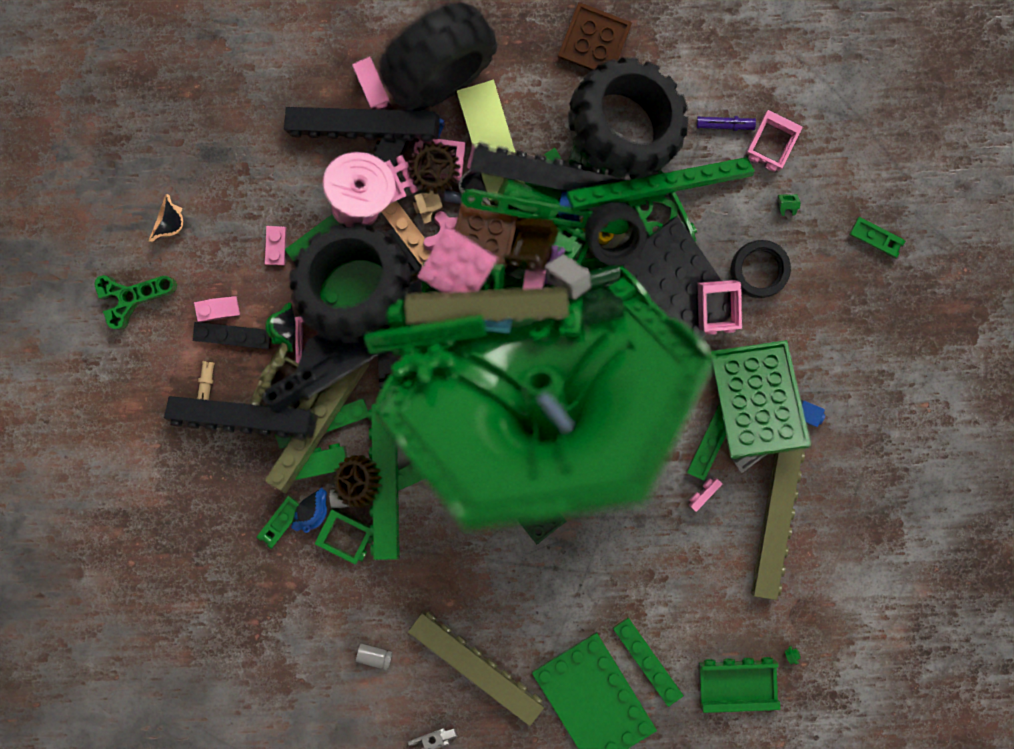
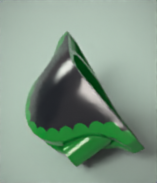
(282, 327)

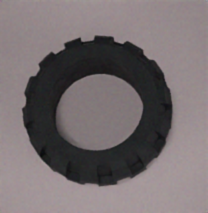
(437, 55)
(653, 93)
(329, 252)

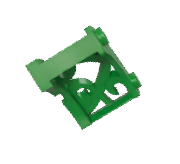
(674, 204)

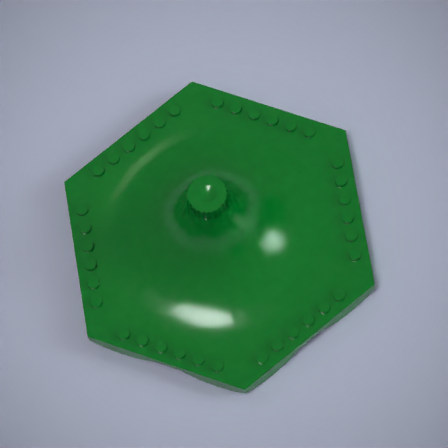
(499, 455)

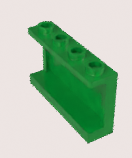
(738, 685)

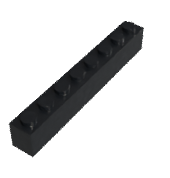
(362, 123)
(535, 168)
(240, 417)

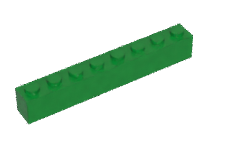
(386, 506)

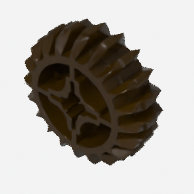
(442, 165)
(362, 470)

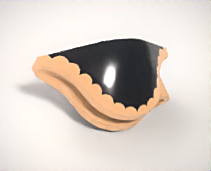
(168, 221)

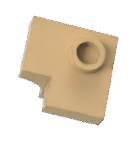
(427, 206)

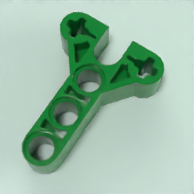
(124, 308)

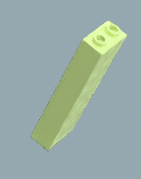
(486, 124)

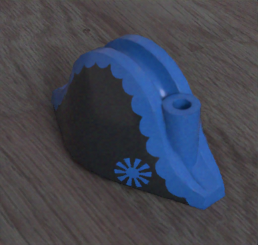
(310, 512)

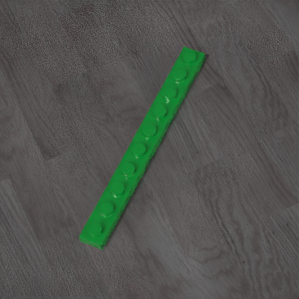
(660, 184)

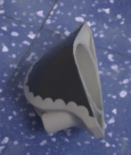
(472, 181)

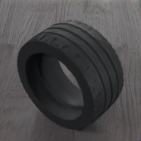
(627, 251)
(783, 265)

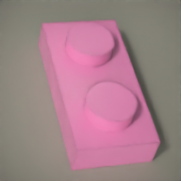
(275, 245)
(699, 499)

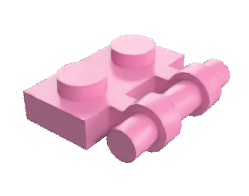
(399, 187)

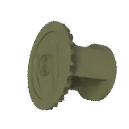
(268, 374)

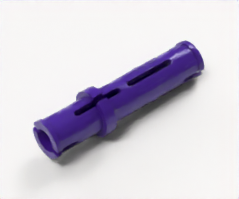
(716, 123)

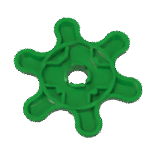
(423, 364)

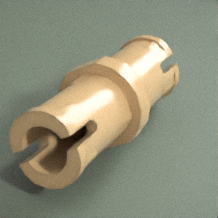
(205, 380)

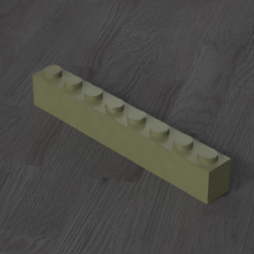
(492, 304)
(299, 451)
(776, 524)
(476, 667)

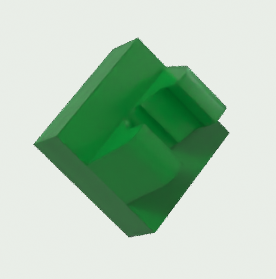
(788, 201)

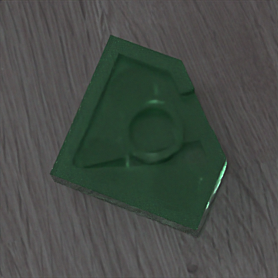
(601, 306)

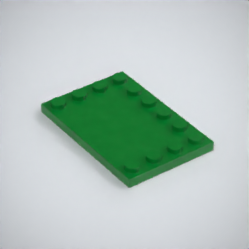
(348, 282)
(760, 400)
(594, 697)

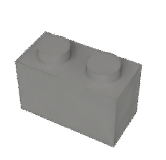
(566, 273)

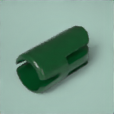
(604, 277)

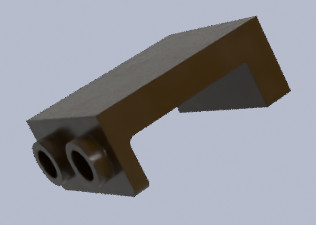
(532, 244)

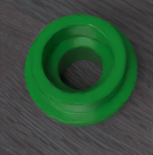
(792, 655)

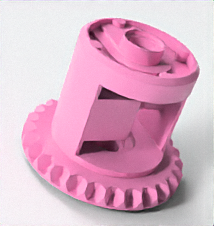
(358, 188)

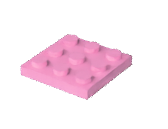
(457, 264)

